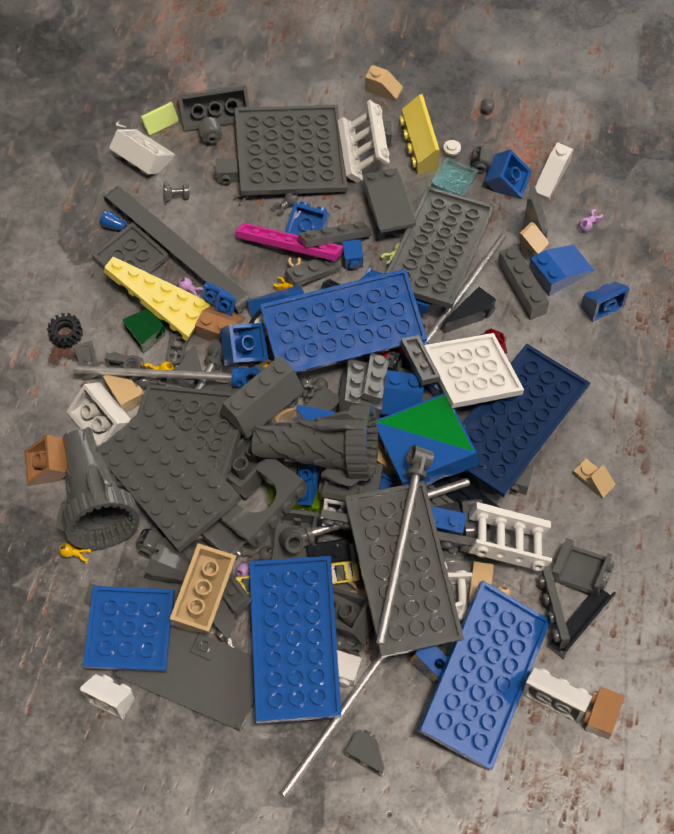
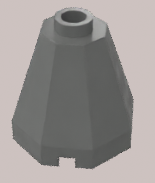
(167, 563)

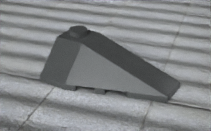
(534, 211)

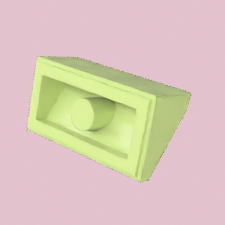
(159, 118)

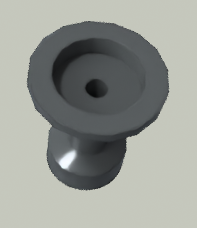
(169, 191)

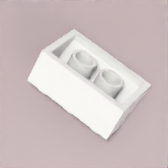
(140, 151)
(99, 411)
(557, 694)

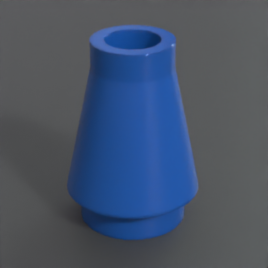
(112, 221)

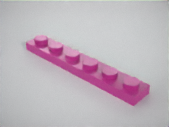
(287, 241)

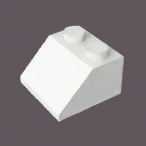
(107, 695)

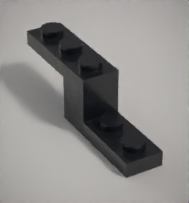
(338, 550)

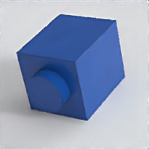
(353, 254)

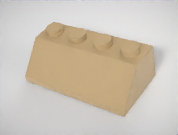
(202, 589)

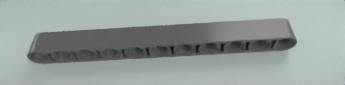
(176, 247)

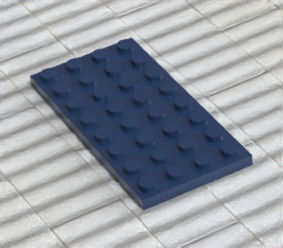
(516, 428)

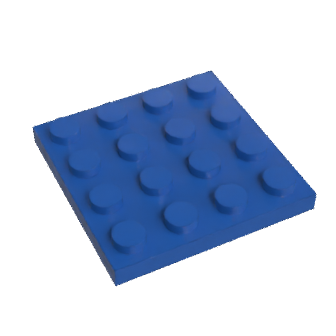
(129, 629)

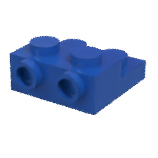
(306, 218)

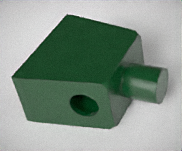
(144, 329)

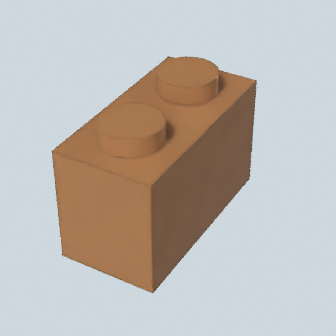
(604, 712)

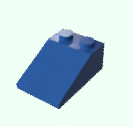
(559, 268)

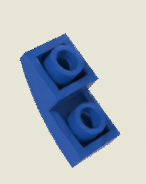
(219, 297)
(310, 474)

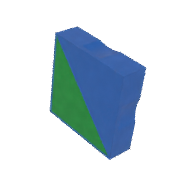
(433, 427)

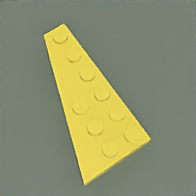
(158, 296)

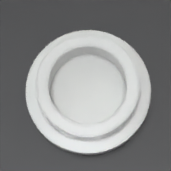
(452, 148)

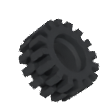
(65, 321)

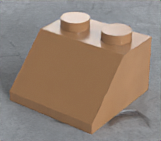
(211, 322)
(45, 460)

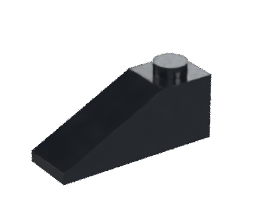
(471, 310)

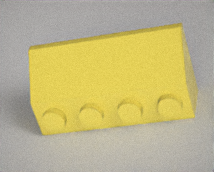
(420, 136)

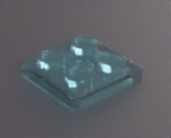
(454, 177)

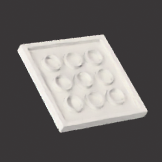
(474, 370)

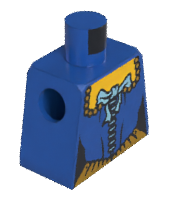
(425, 662)

